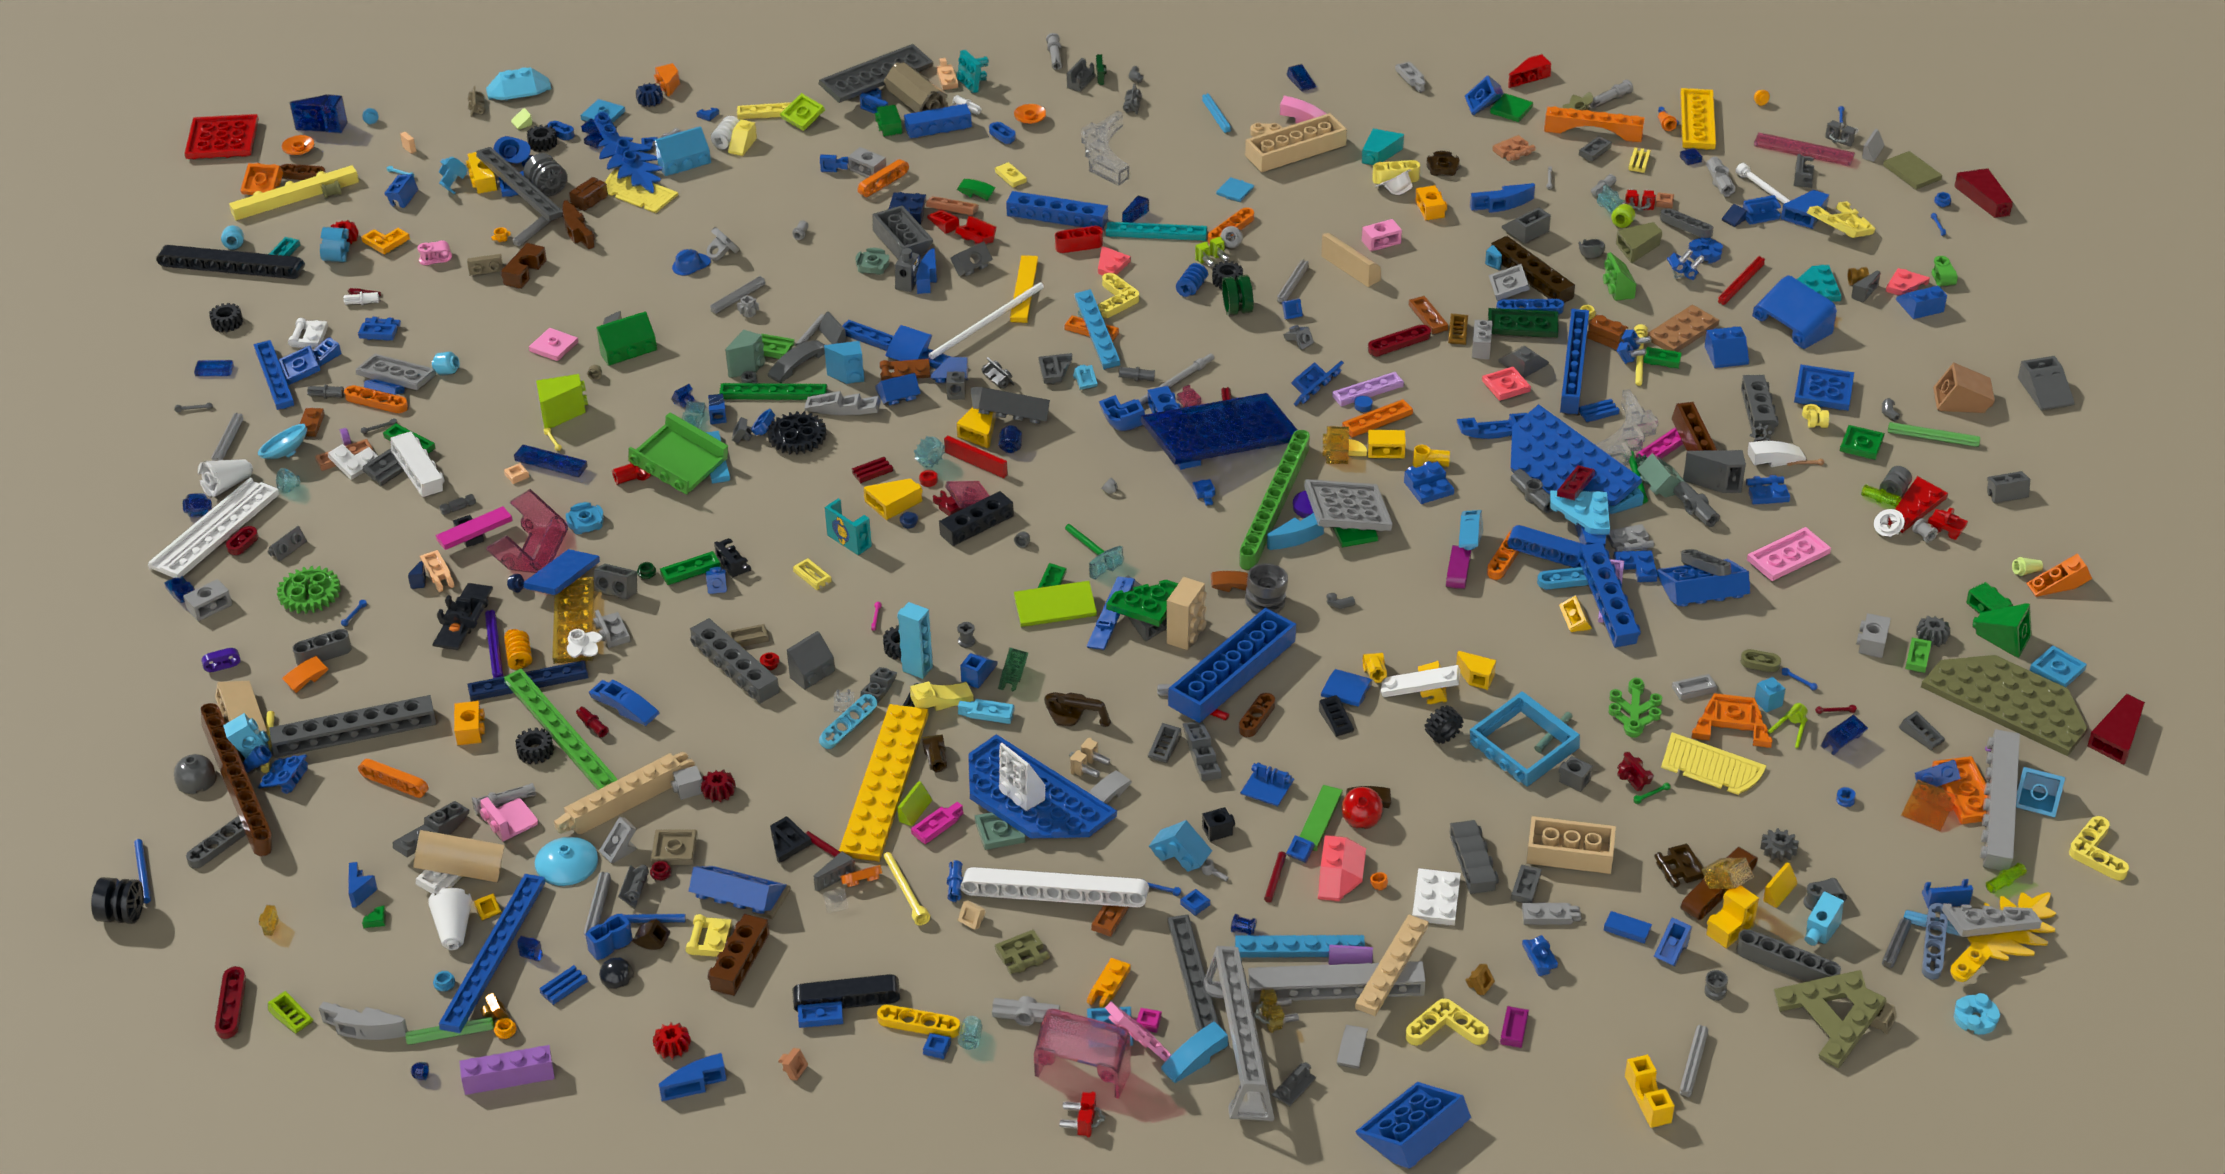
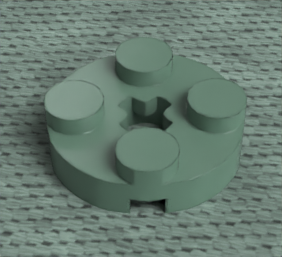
(866, 265)

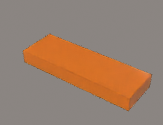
(1077, 325)

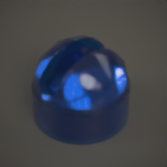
(420, 1070)

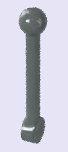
(178, 408)
(364, 430)

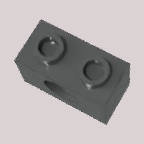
(980, 256)

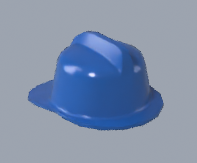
(512, 149)
(689, 261)

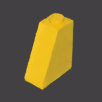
(976, 427)
(893, 497)

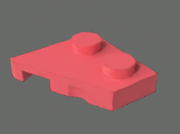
(1112, 261)

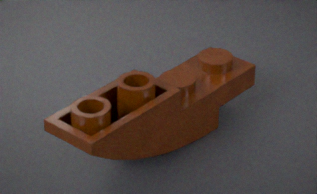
(575, 226)

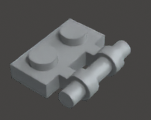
(1630, 539)

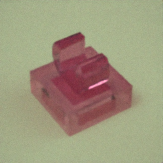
(1188, 397)

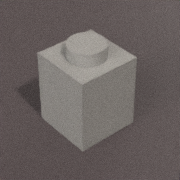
(687, 782)

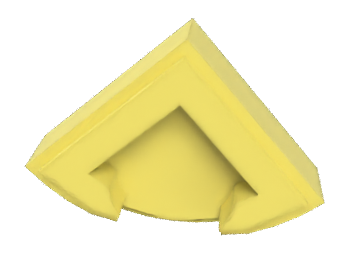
(1357, 448)

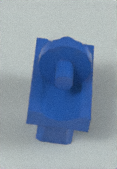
(1540, 955)

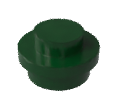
(646, 570)

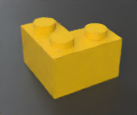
(1736, 915)

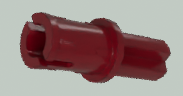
(592, 722)

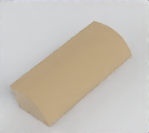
(1350, 260)
(236, 699)
(458, 856)

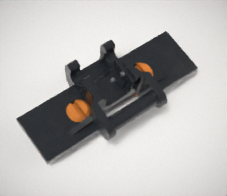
(457, 619)

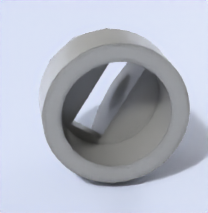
(1110, 486)

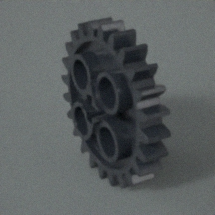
(797, 432)

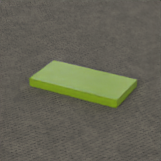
(1055, 603)

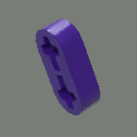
(220, 660)

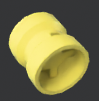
(1818, 418)

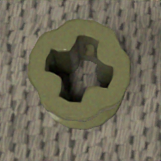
(331, 189)

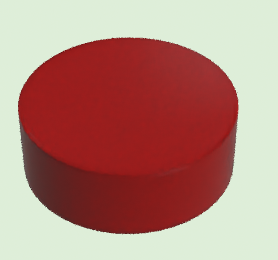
(928, 478)

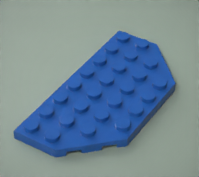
(1552, 450)
(1064, 812)

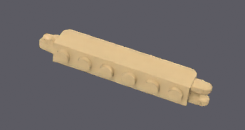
(622, 794)

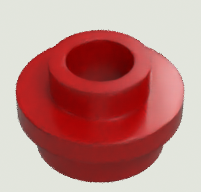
(769, 660)

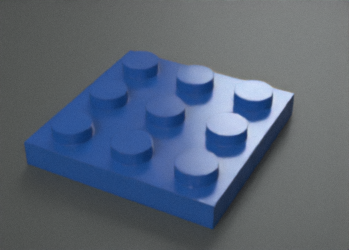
(1824, 387)

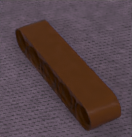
(1702, 899)

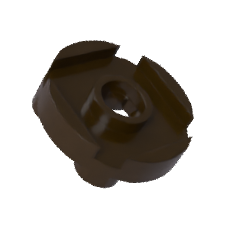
(1443, 163)

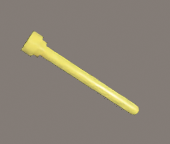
(1642, 331)
(919, 913)

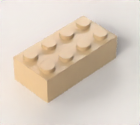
(1571, 845)

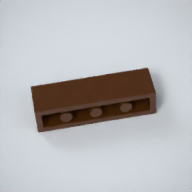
(1691, 428)

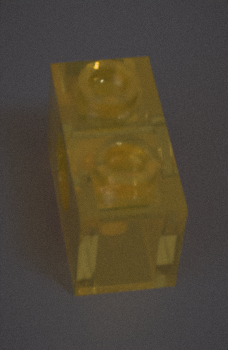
(1336, 445)
(1727, 873)

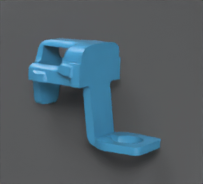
(450, 169)

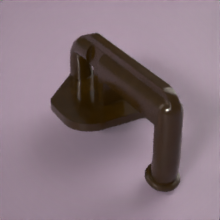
(1069, 707)

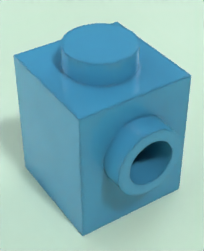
(1769, 694)

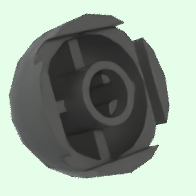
(194, 773)

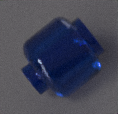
(1010, 439)
(196, 504)

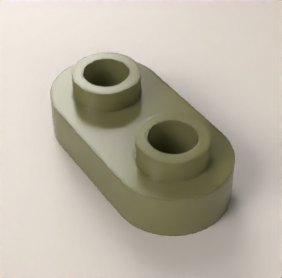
(1760, 660)

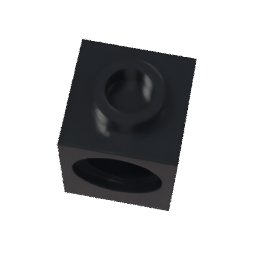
(1218, 824)

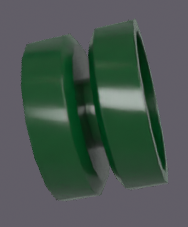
(1237, 295)

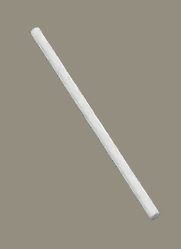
(985, 321)

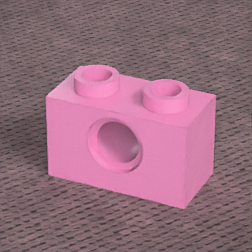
(1381, 235)

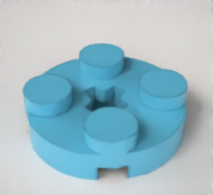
(1979, 1004)

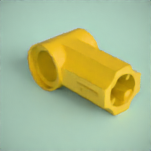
(1424, 454)
(1375, 666)

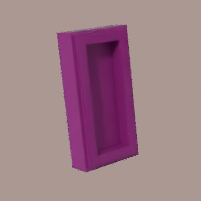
(1514, 1027)

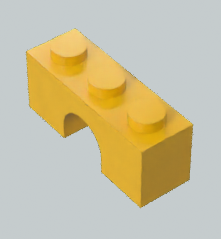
(481, 175)
(1653, 1102)

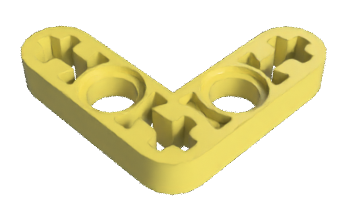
(1128, 296)
(2091, 851)
(1449, 1018)

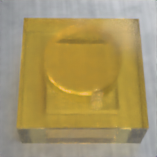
(268, 920)

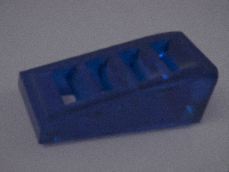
(1299, 70)
(1136, 209)

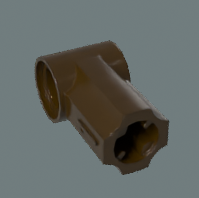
(935, 751)

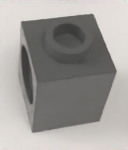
(956, 385)
(1575, 773)

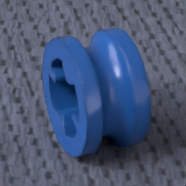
(1848, 792)

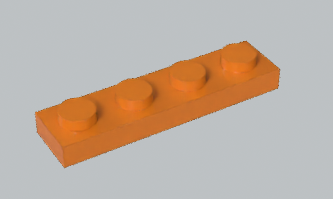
(1378, 417)

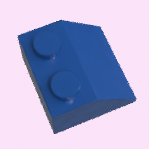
(1923, 302)
(1727, 347)
(898, 389)

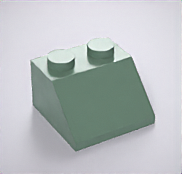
(745, 354)
(1659, 475)

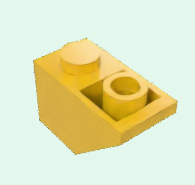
(1476, 669)

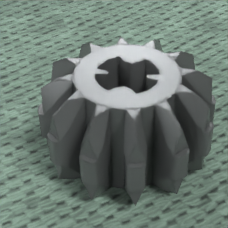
(1933, 630)

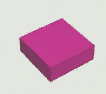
(1149, 1019)

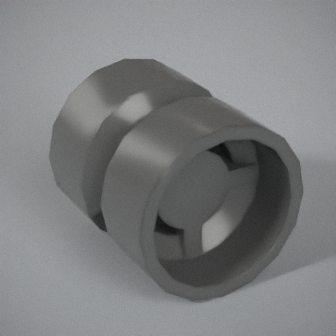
(1897, 480)

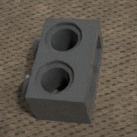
(615, 581)

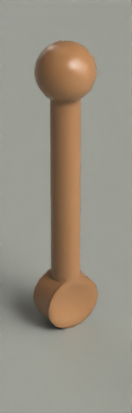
(1820, 462)

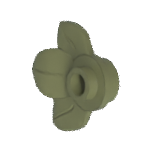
(1580, 103)

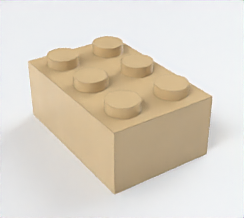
(1186, 613)

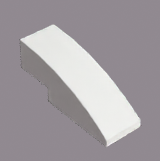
(1774, 453)

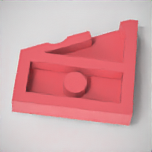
(1905, 282)

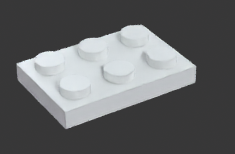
(1436, 896)

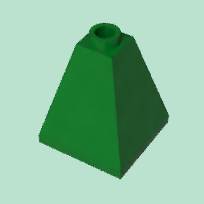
(2006, 627)

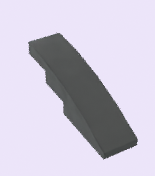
(1202, 751)

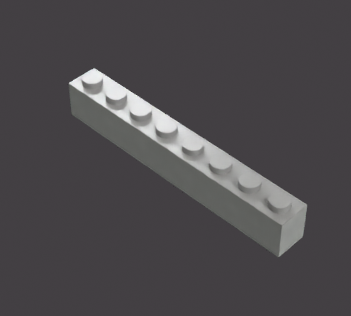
(2000, 800)
(1330, 981)

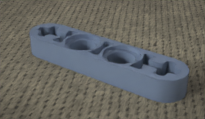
(1936, 941)

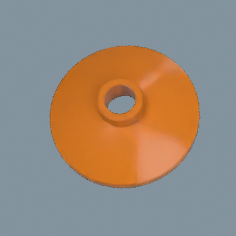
(1029, 113)
(298, 145)

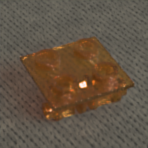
(1929, 805)

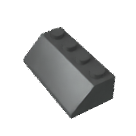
(900, 231)
(1011, 404)

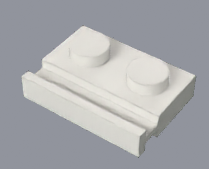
(436, 881)

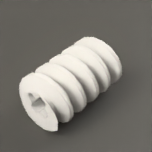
(722, 134)

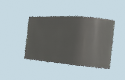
(323, 646)

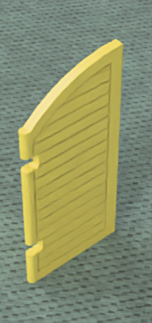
(637, 194)
(1711, 764)

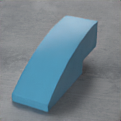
(1294, 533)
(1195, 1052)

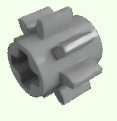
(748, 306)

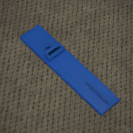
(1108, 619)

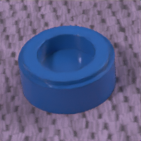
(1363, 403)

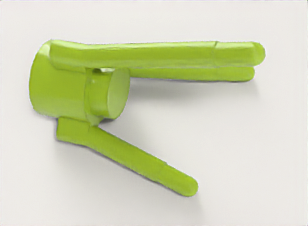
(1795, 715)

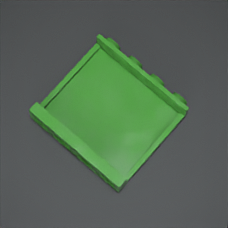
(679, 454)

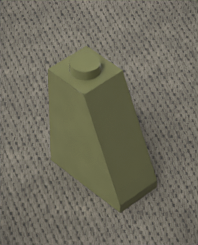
(1638, 240)

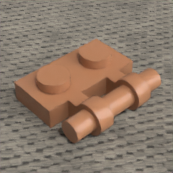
(1513, 148)

